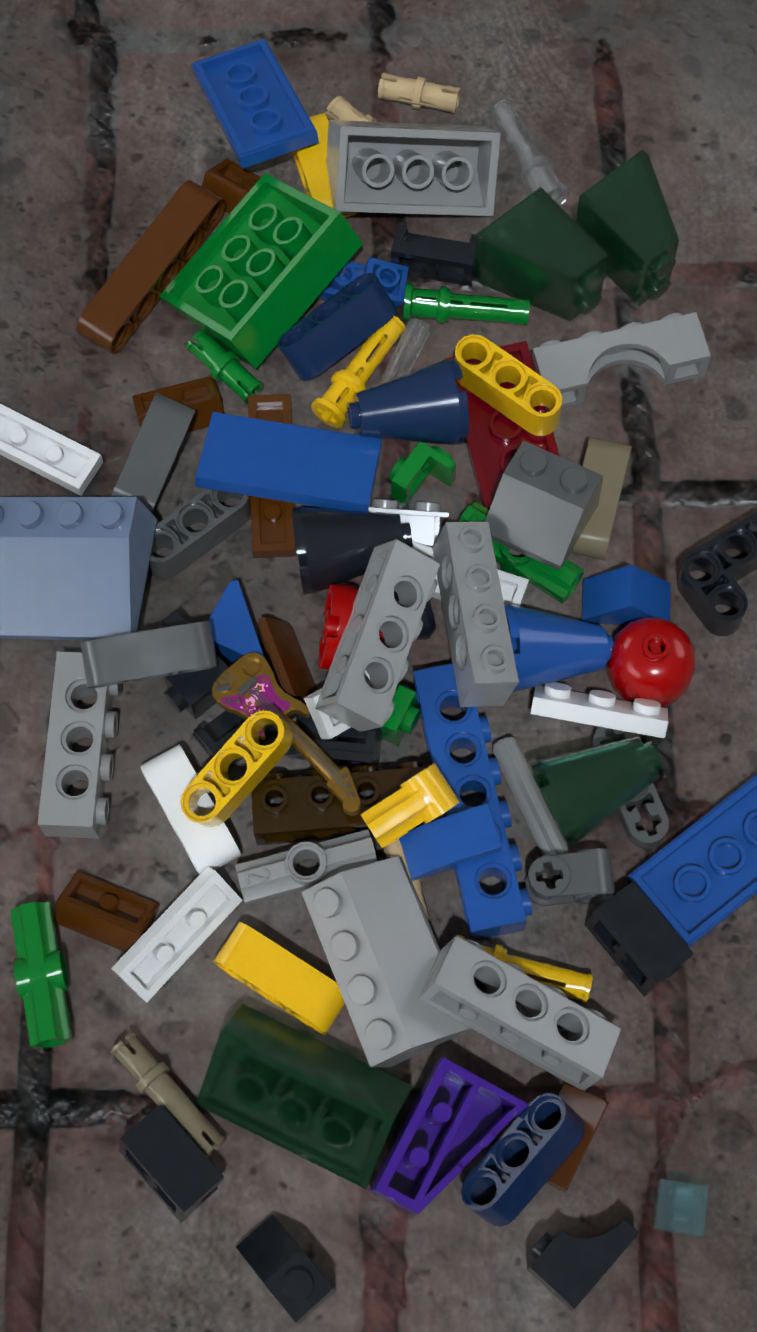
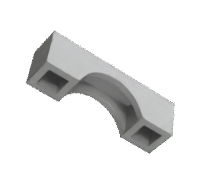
(667, 347)

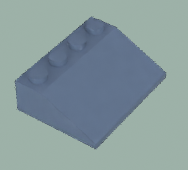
(72, 566)

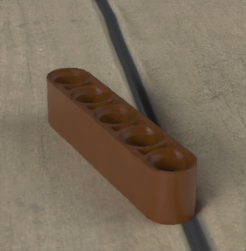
(151, 266)

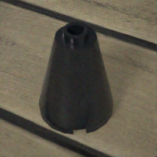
(339, 543)

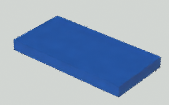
(254, 103)
(288, 463)
(706, 868)

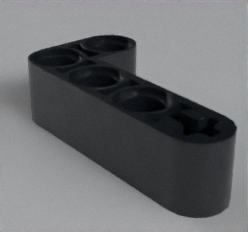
(722, 575)

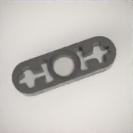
(653, 811)

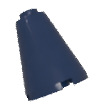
(414, 407)

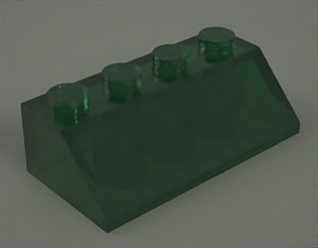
(303, 1095)

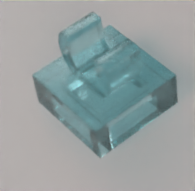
(680, 1208)

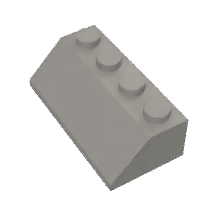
(412, 168)
(381, 959)

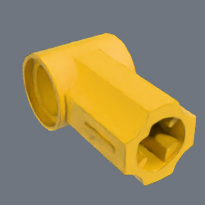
(418, 801)

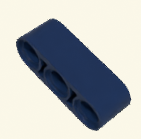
(337, 326)
(519, 1184)

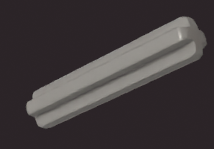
(529, 797)

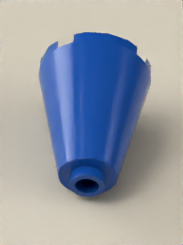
(554, 646)

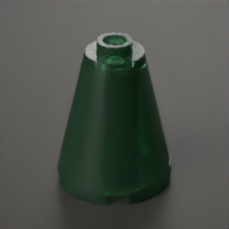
(594, 783)

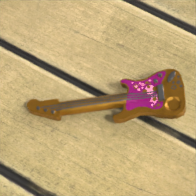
(252, 687)

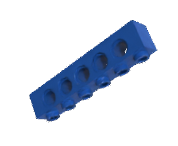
(484, 913)

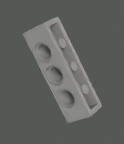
(475, 615)
(345, 691)
(81, 814)
(495, 1015)

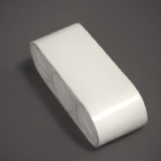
(168, 777)

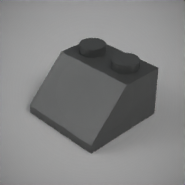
(543, 505)

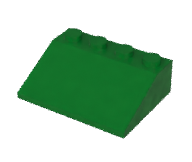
(262, 268)

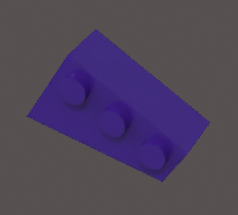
(441, 1134)

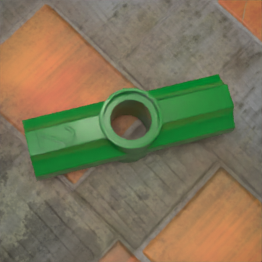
(548, 579)
(41, 975)

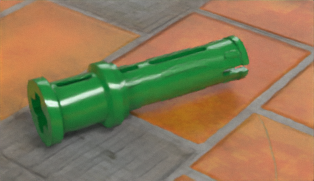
(443, 305)

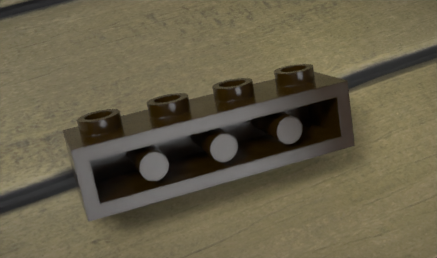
(308, 811)

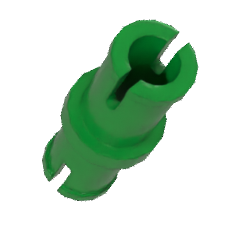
(224, 365)

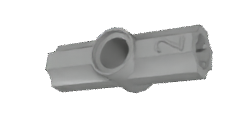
(276, 874)

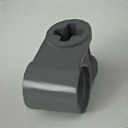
(579, 878)

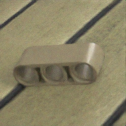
(610, 461)

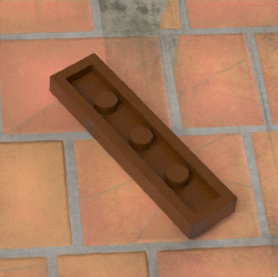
(271, 519)

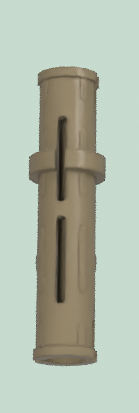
(155, 1081)

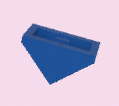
(624, 596)
(233, 626)

